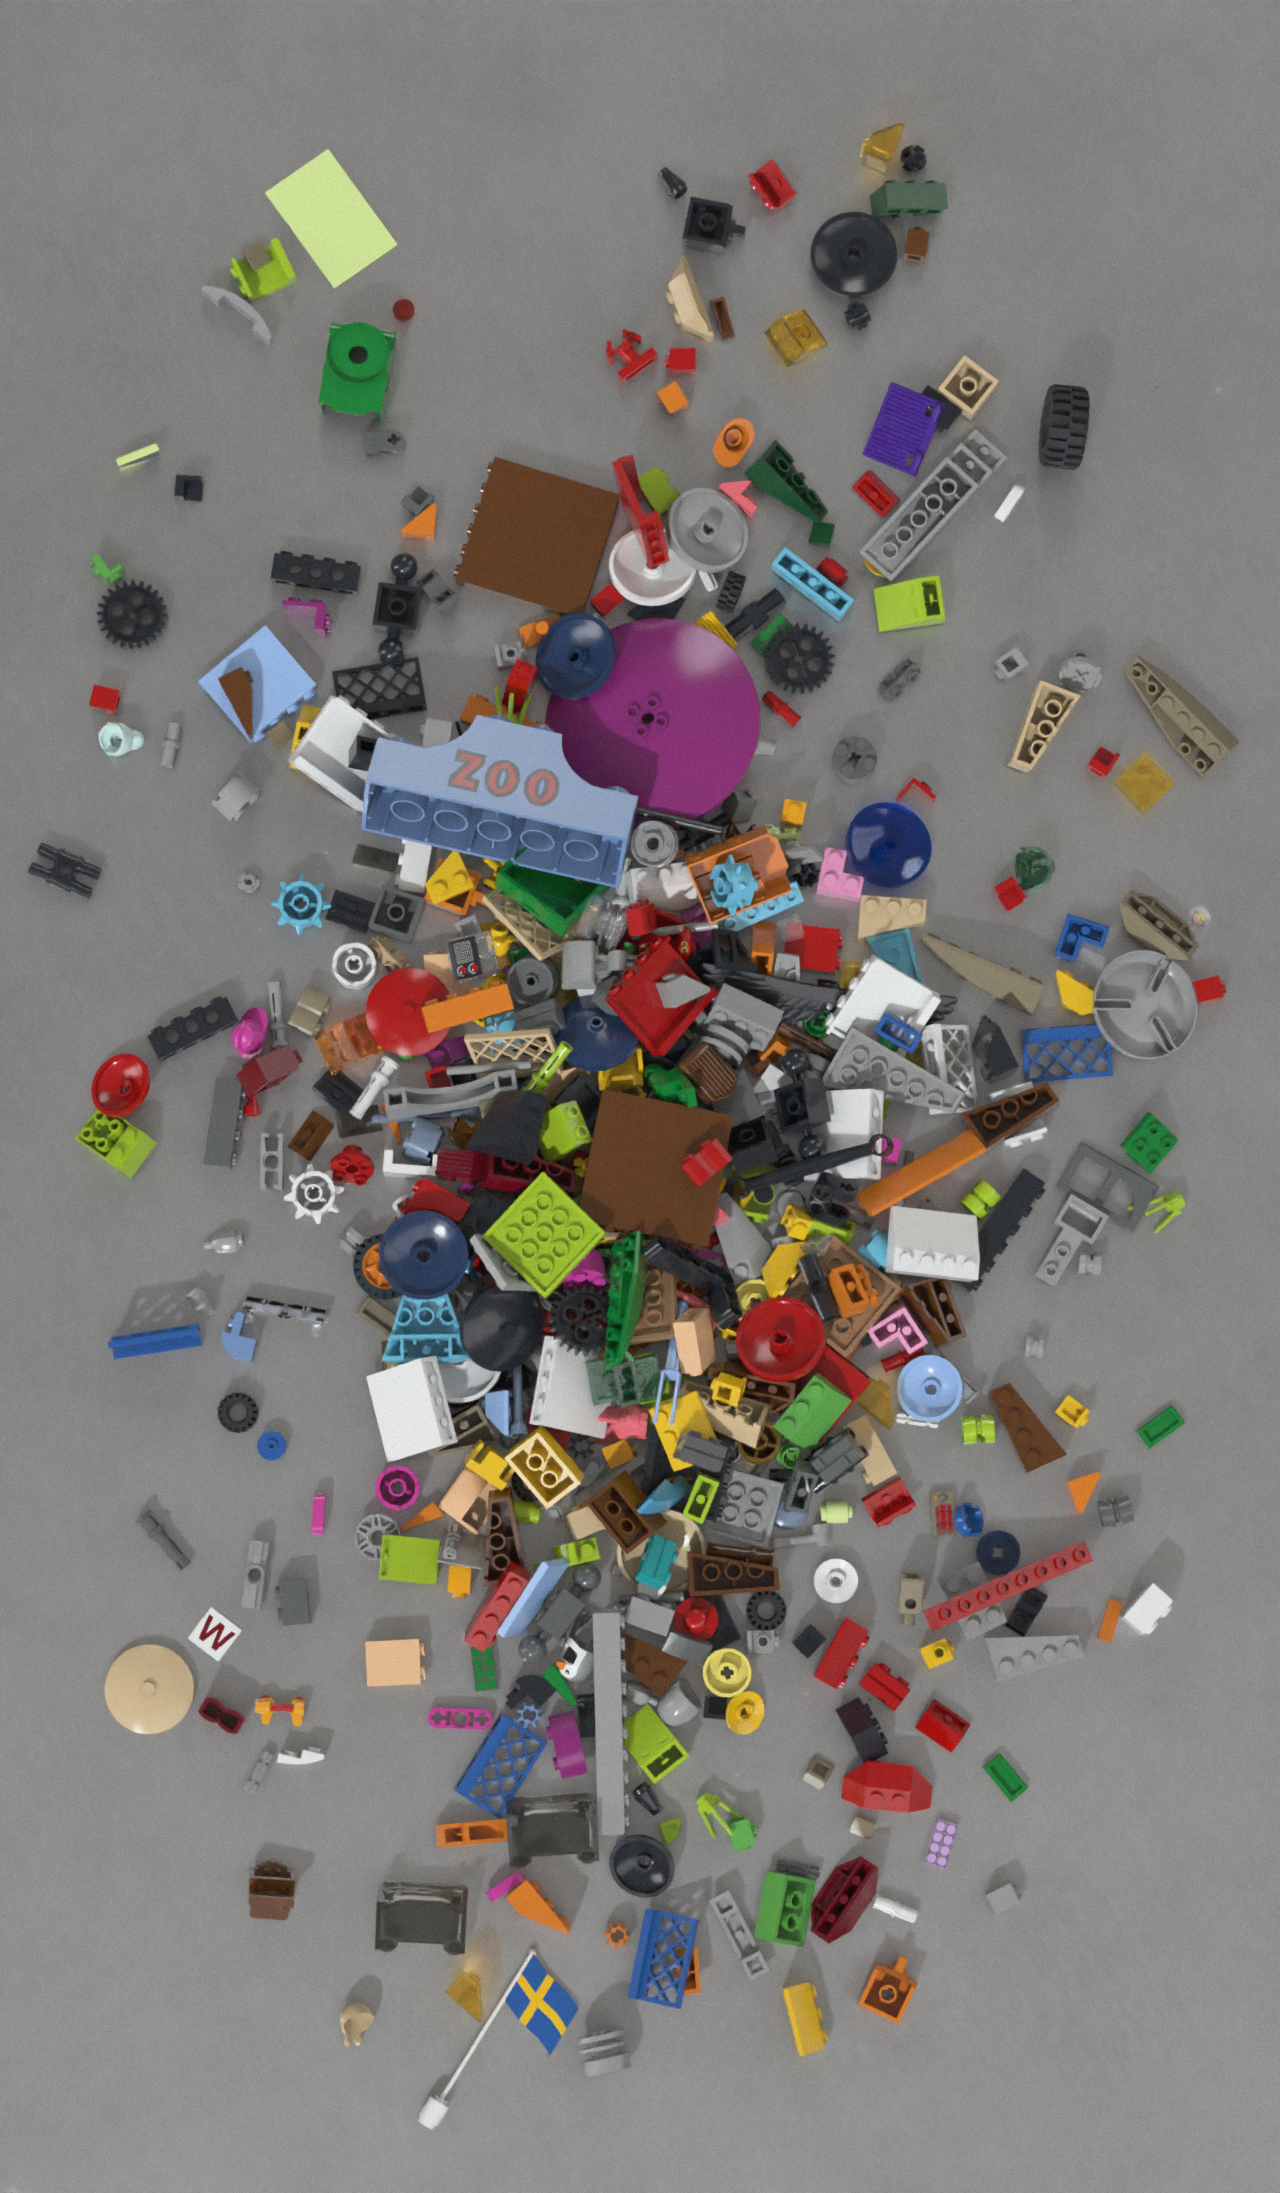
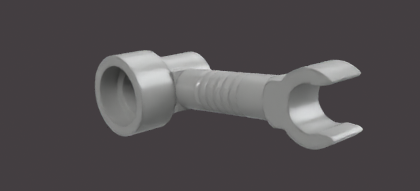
(818, 1535)

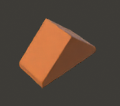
(422, 526)
(1081, 1490)
(693, 1978)

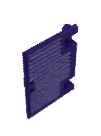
(903, 428)

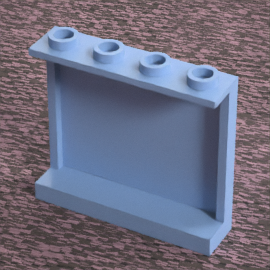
(276, 686)

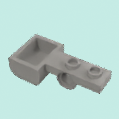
(583, 966)
(1078, 1224)

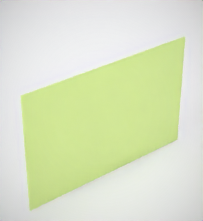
(331, 218)

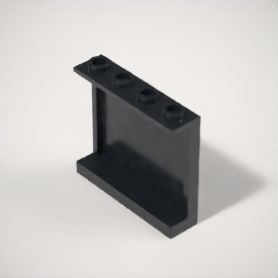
(658, 1468)

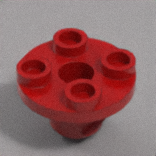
(352, 1166)
(696, 1618)

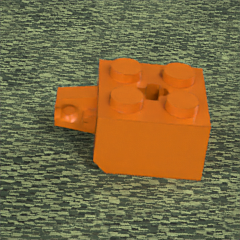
(461, 903)
(882, 1978)

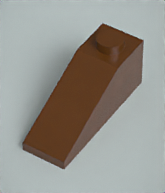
(240, 695)

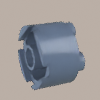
(423, 1141)

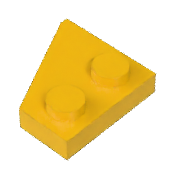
(449, 880)

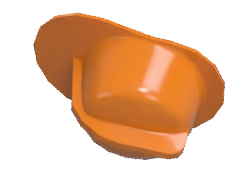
(733, 442)

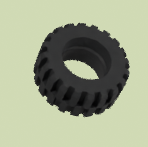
(1064, 426)

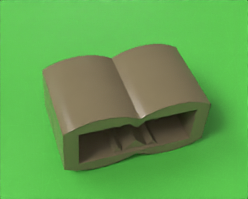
(309, 1011)

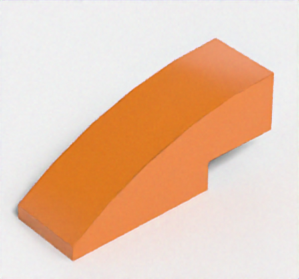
(471, 1833)

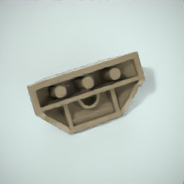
(1157, 926)

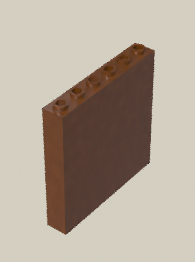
(536, 538)
(636, 1171)

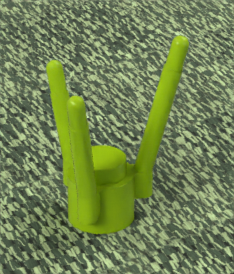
(513, 719)
(1171, 1202)
(708, 1804)

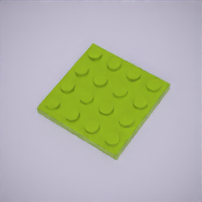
(544, 1235)

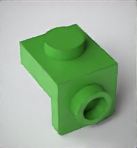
(101, 568)

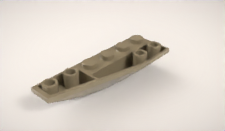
(1183, 719)
(986, 976)

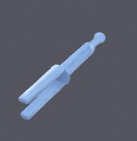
(671, 1370)

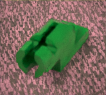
(670, 1084)

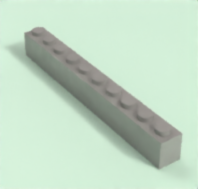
(608, 1721)

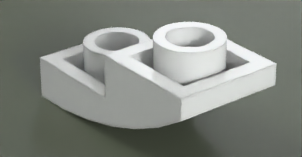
(308, 1756)

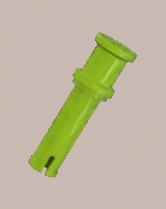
(539, 1077)

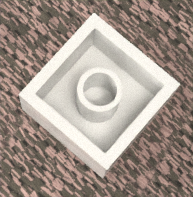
(1147, 1609)

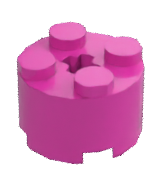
(588, 1273)
(392, 1476)

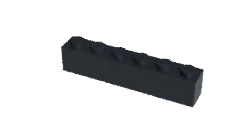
(1005, 1222)

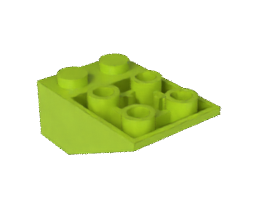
(909, 604)
(116, 1142)
(652, 1744)

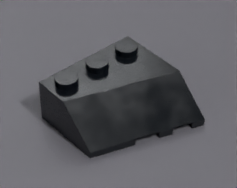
(993, 1052)
(511, 1126)

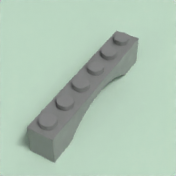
(413, 1102)

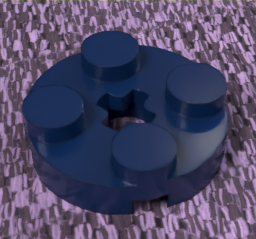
(1010, 1554)

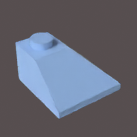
(500, 1410)

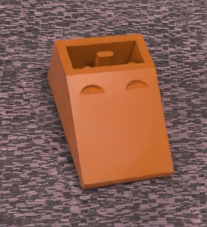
(532, 1905)

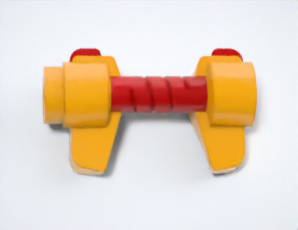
(266, 1707)

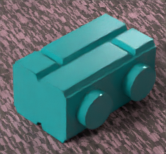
(656, 1561)

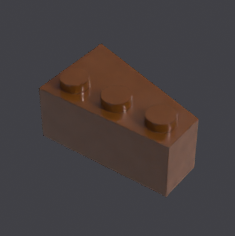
(935, 1310)

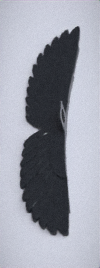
(797, 998)

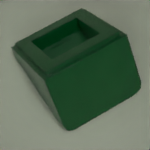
(821, 534)

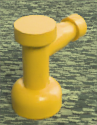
(489, 882)

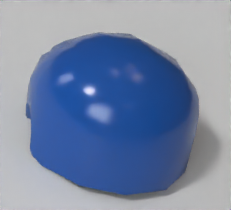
(968, 1519)

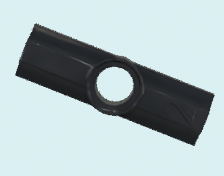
(755, 614)
(813, 1274)

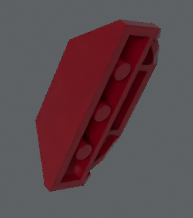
(843, 1899)

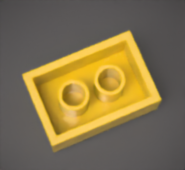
(544, 1466)

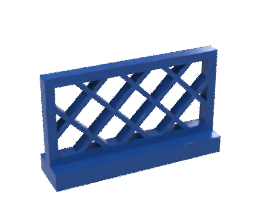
(1064, 1033)
(155, 1341)
(483, 1756)
(646, 1958)

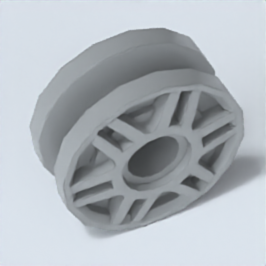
(641, 843)
(726, 1044)
(365, 1531)

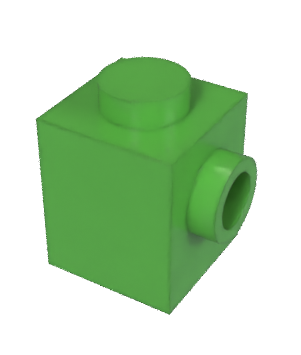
(743, 1832)

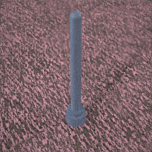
(468, 1113)
(518, 1429)

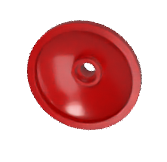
(113, 1081)

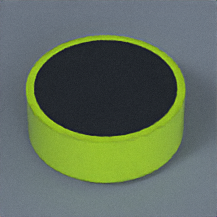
(764, 1195)

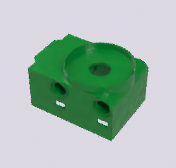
(354, 386)

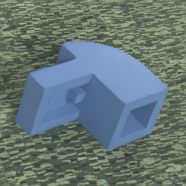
(235, 1344)

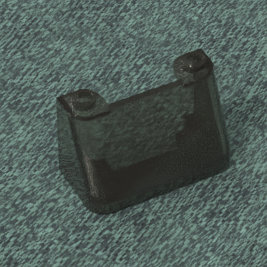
(552, 1827)
(421, 1915)

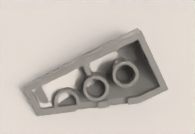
(741, 1242)

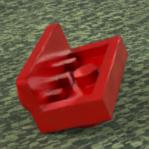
(772, 186)
(888, 1502)

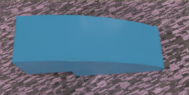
(665, 1496)

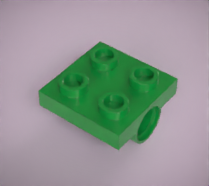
(1149, 1142)

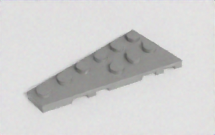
(869, 1065)

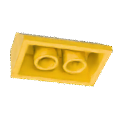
(689, 1416)
(805, 2017)

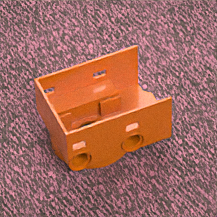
(765, 861)

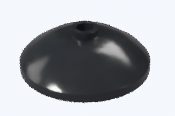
(641, 1876)

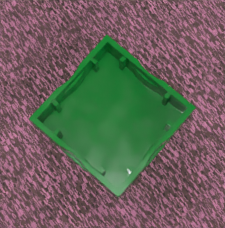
(548, 896)

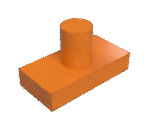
(533, 632)

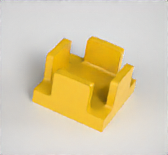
(625, 1076)
(489, 1465)

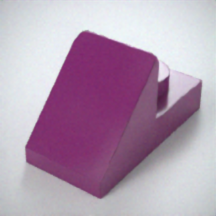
(448, 1053)

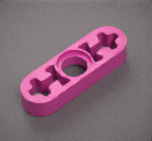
(443, 1711)

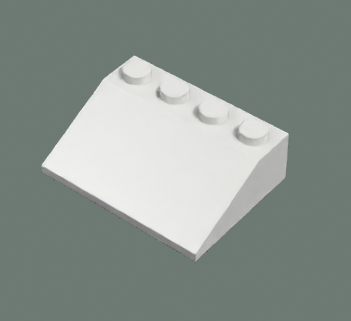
(933, 1244)

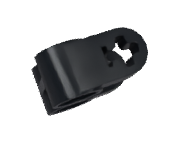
(821, 1199)

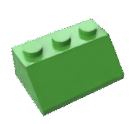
(812, 1412)
(784, 1909)

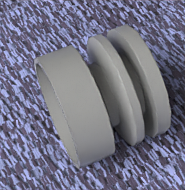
(604, 2052)

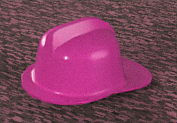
(250, 1033)

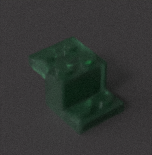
(627, 1384)

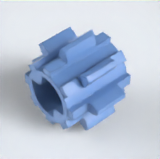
(527, 1720)

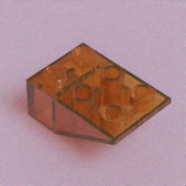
(347, 1044)

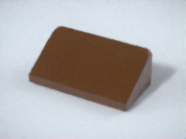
(311, 1136)

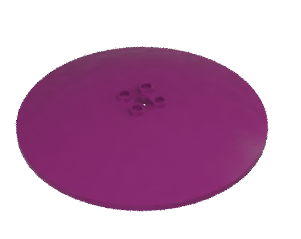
(700, 728)

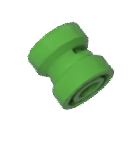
(792, 1454)

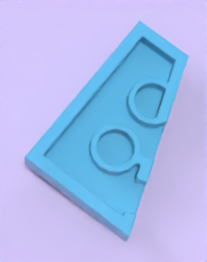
(897, 950)

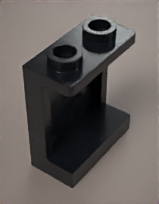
(585, 1095)

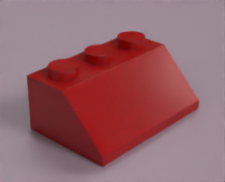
(841, 1654)

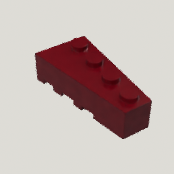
(517, 1177)

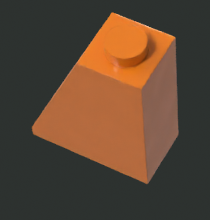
(763, 946)

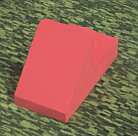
(735, 492)

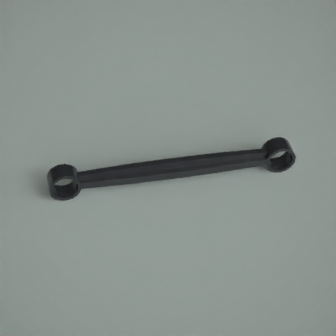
(809, 1166)

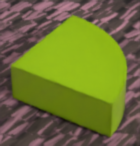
(670, 1829)

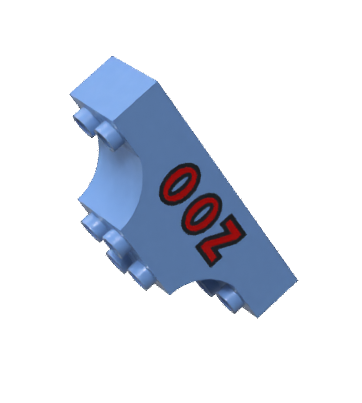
(497, 794)

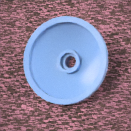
(914, 1388)

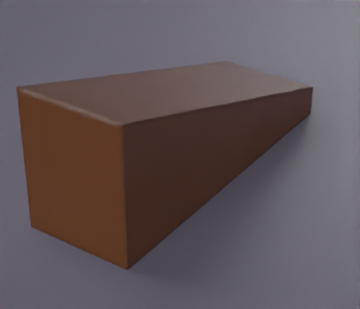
(722, 318)

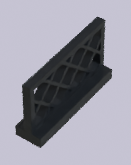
(385, 707)

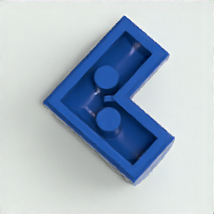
(1077, 931)

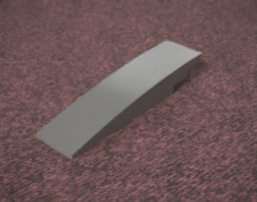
(933, 505)

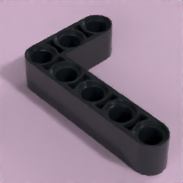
(699, 1273)

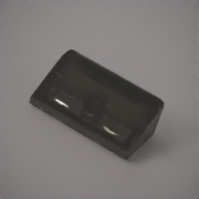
(375, 859)
(352, 1126)

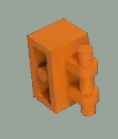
(852, 1289)

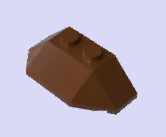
(776, 1394)

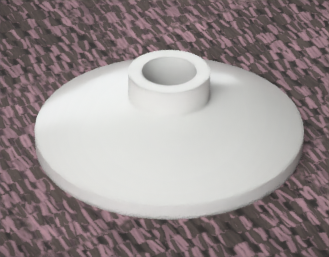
(846, 1574)

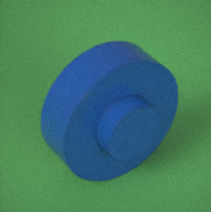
(271, 1445)

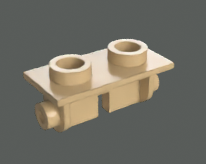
(382, 948)

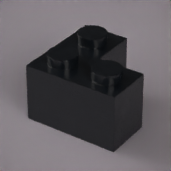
(863, 1730)

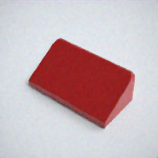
(876, 493)

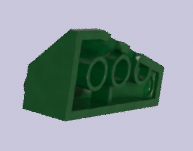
(778, 477)

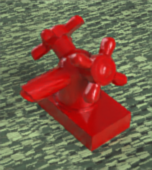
(633, 360)

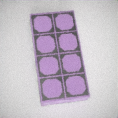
(941, 1843)

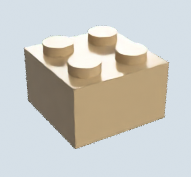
(968, 387)

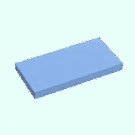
(533, 1597)

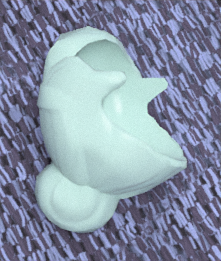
(112, 733)

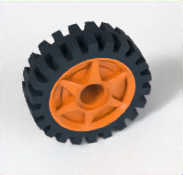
(368, 1272)

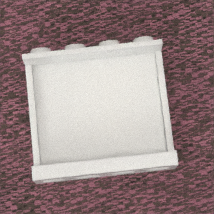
(326, 746)
(877, 991)
(854, 1120)
(564, 1393)
(411, 1408)

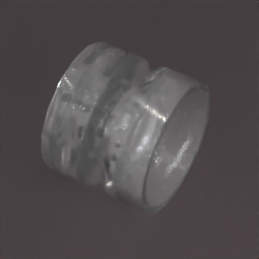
(599, 921)

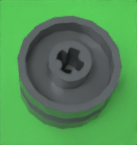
(522, 986)

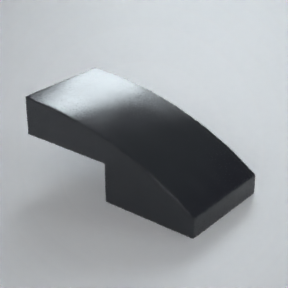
(1026, 1611)

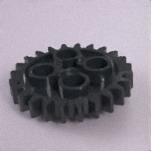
(141, 632)
(818, 652)
(572, 1303)

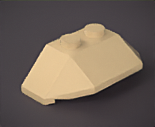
(688, 303)

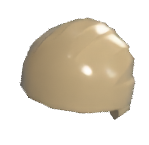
(355, 2020)

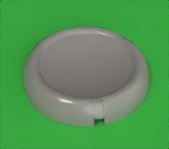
(1144, 1005)

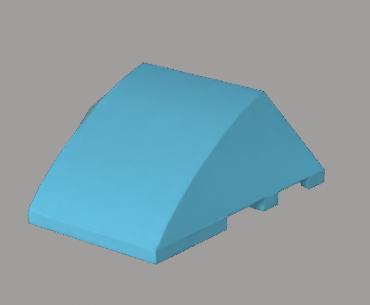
(424, 1331)

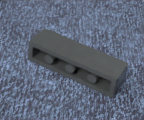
(223, 1124)

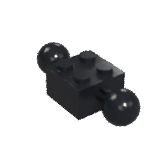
(397, 609)
(802, 1104)

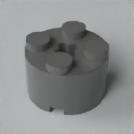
(861, 749)

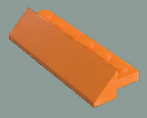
(920, 1173)

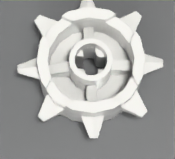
(310, 1181)

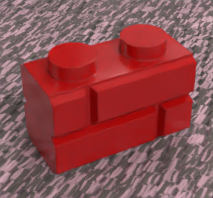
(885, 1686)

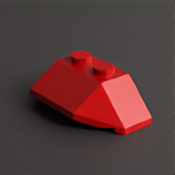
(887, 1787)

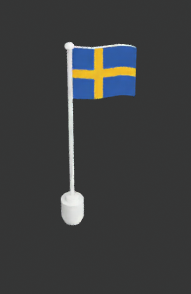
(537, 2004)

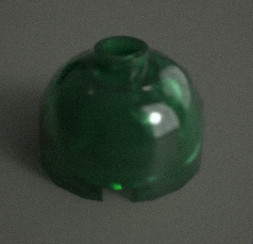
(1034, 867)

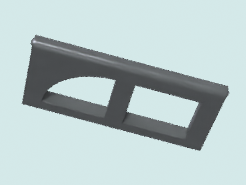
(1142, 1188)

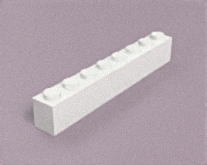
(417, 856)

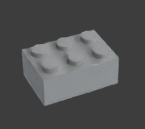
(744, 1016)
(964, 1581)

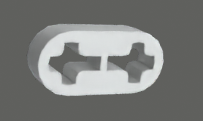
(1010, 502)

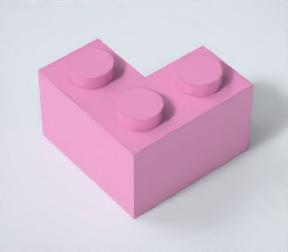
(835, 882)
(900, 1323)

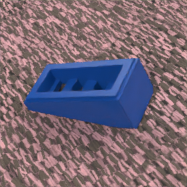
(881, 1030)

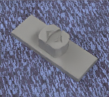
(798, 852)

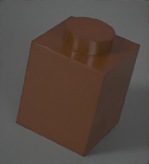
(916, 244)

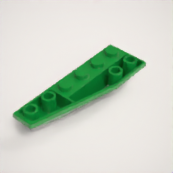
(625, 1295)

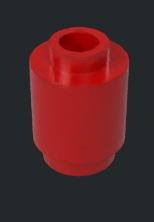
(833, 571)

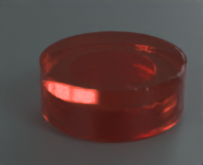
(403, 310)

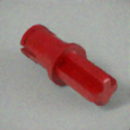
(781, 708)
(900, 1359)

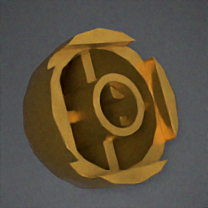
(766, 1448)

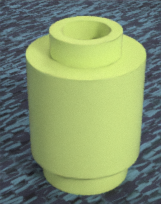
(836, 1511)

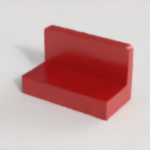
(942, 1726)

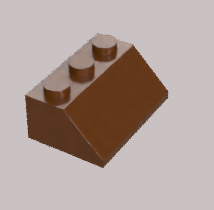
(617, 1510)

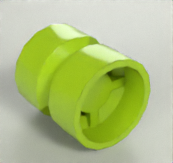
(980, 1199)
(978, 1429)

